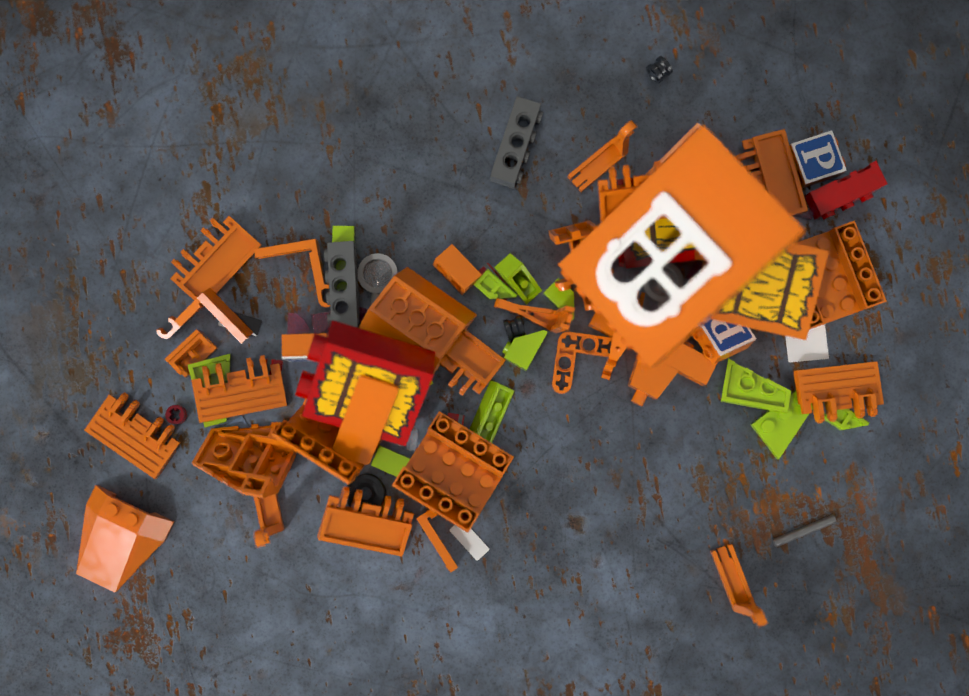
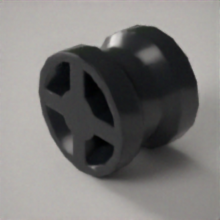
(659, 69)
(514, 327)

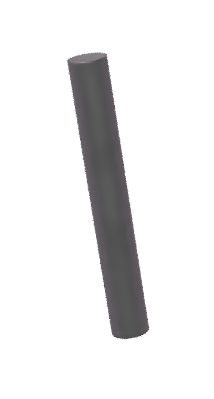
(805, 530)

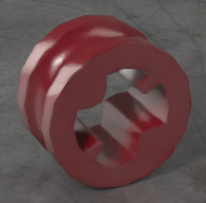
(169, 414)

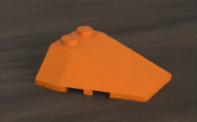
(246, 459)
(117, 539)

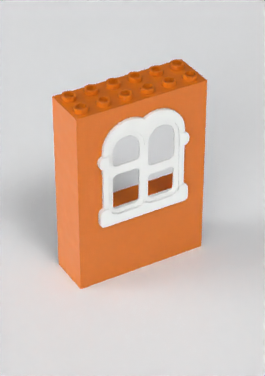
(717, 211)

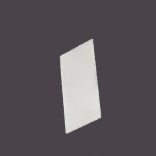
(812, 348)

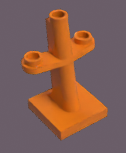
(574, 236)

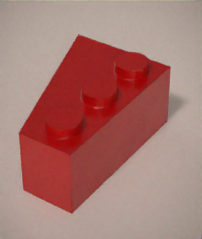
(844, 191)

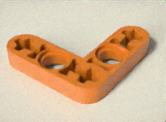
(570, 353)

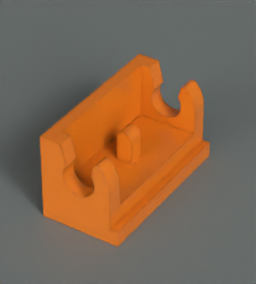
(456, 269)
(192, 350)

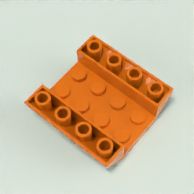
(848, 276)
(418, 314)
(315, 442)
(453, 472)

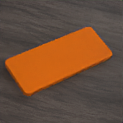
(365, 419)

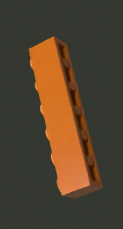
(685, 359)

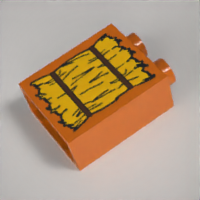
(781, 296)

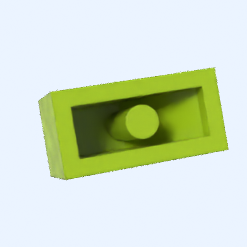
(518, 278)
(523, 349)

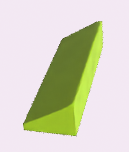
(491, 410)

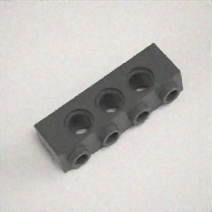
(522, 110)
(347, 252)

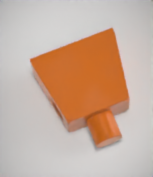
(649, 381)

